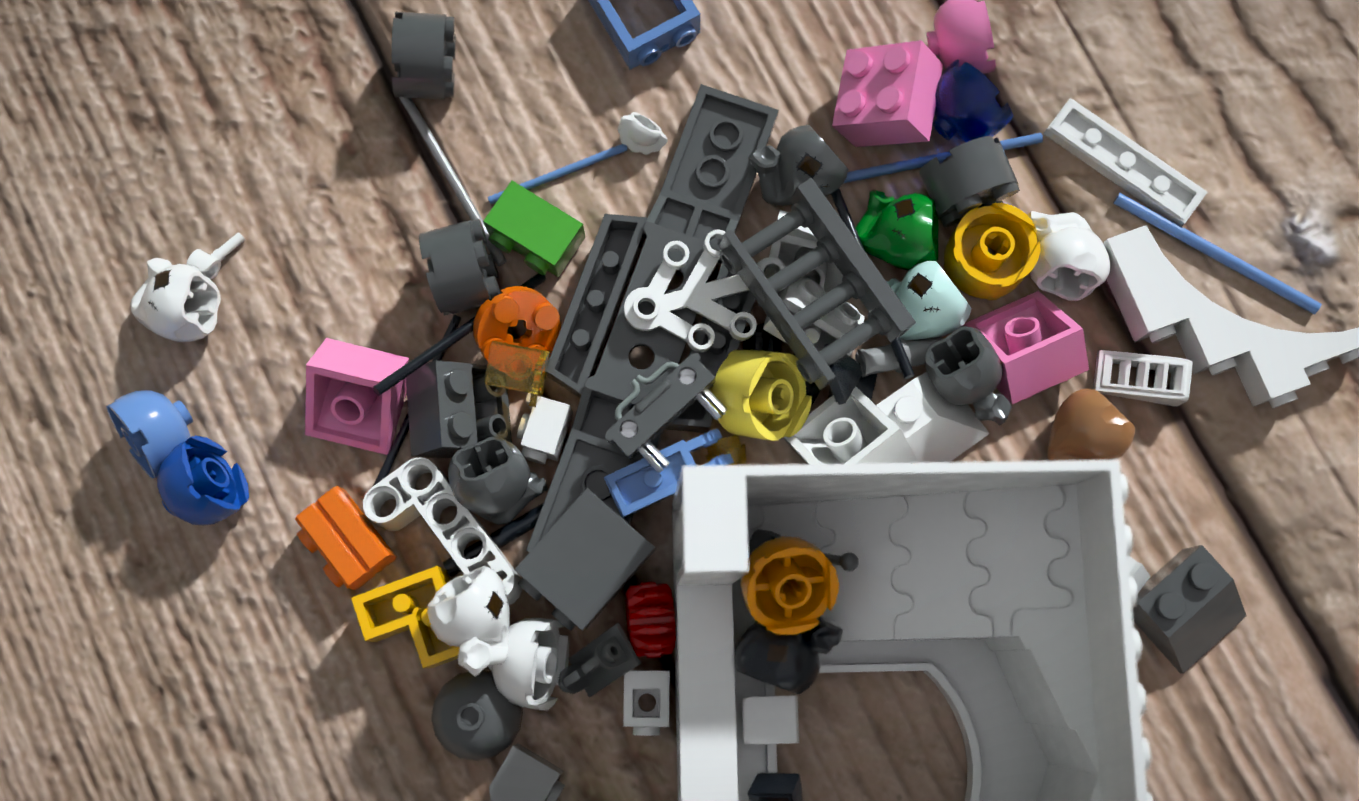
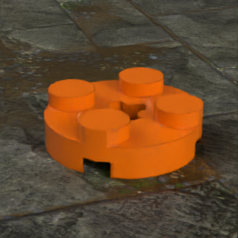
(506, 309)

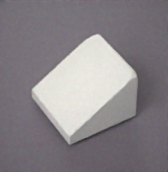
(770, 719)

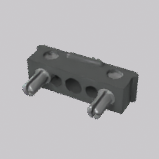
(662, 407)

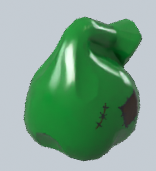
(900, 229)

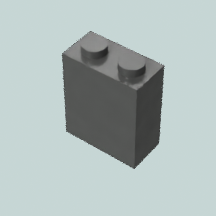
(583, 561)

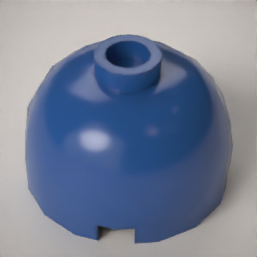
(200, 484)

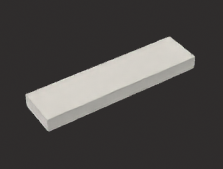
(1125, 163)

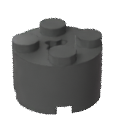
(423, 55)
(969, 178)
(459, 266)

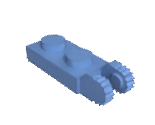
(643, 486)

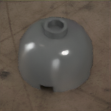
(474, 717)

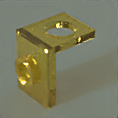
(517, 369)

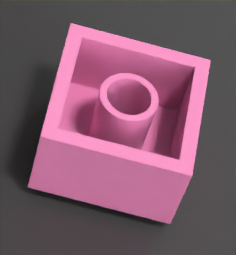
(887, 94)

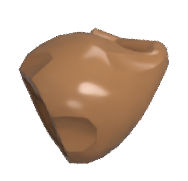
(1089, 429)

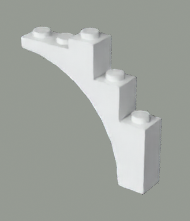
(1163, 304)

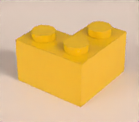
(402, 608)

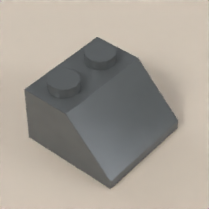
(1188, 606)

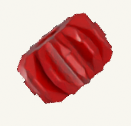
(650, 619)

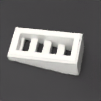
(1178, 367)

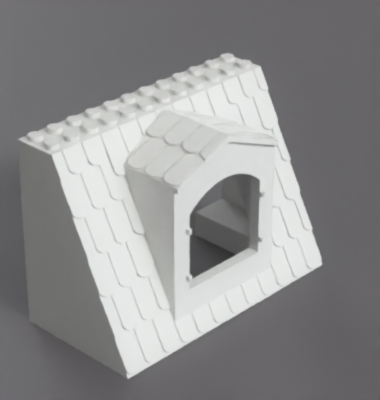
(972, 571)

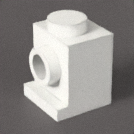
(544, 430)
(639, 683)

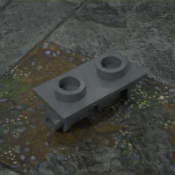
(599, 663)

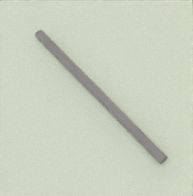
(450, 174)

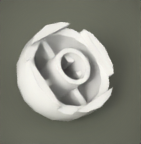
(532, 663)

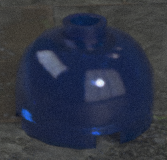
(968, 105)

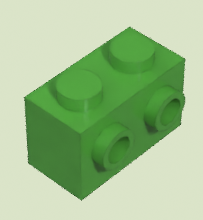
(534, 230)

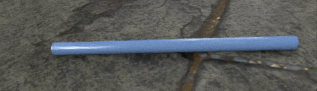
(566, 170)

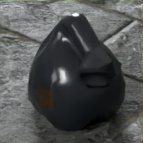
(785, 659)

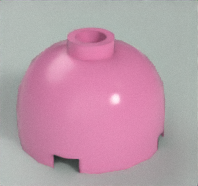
(962, 34)

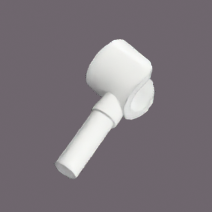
(210, 264)

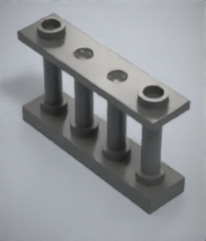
(835, 245)

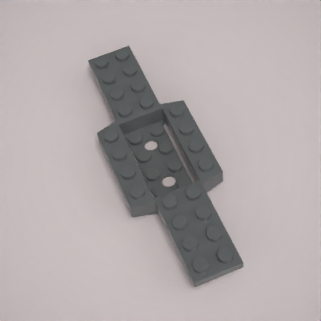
(700, 194)

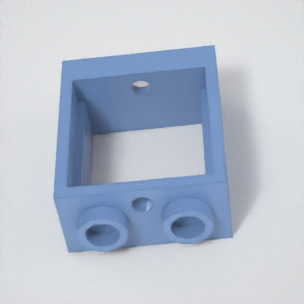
(650, 45)

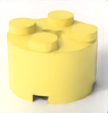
(761, 394)

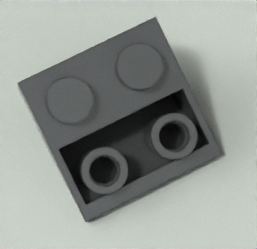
(454, 408)

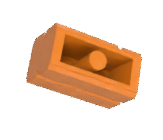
(344, 539)

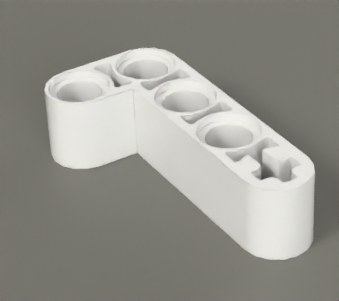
(430, 504)

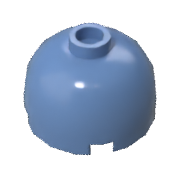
(150, 426)

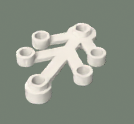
(695, 295)

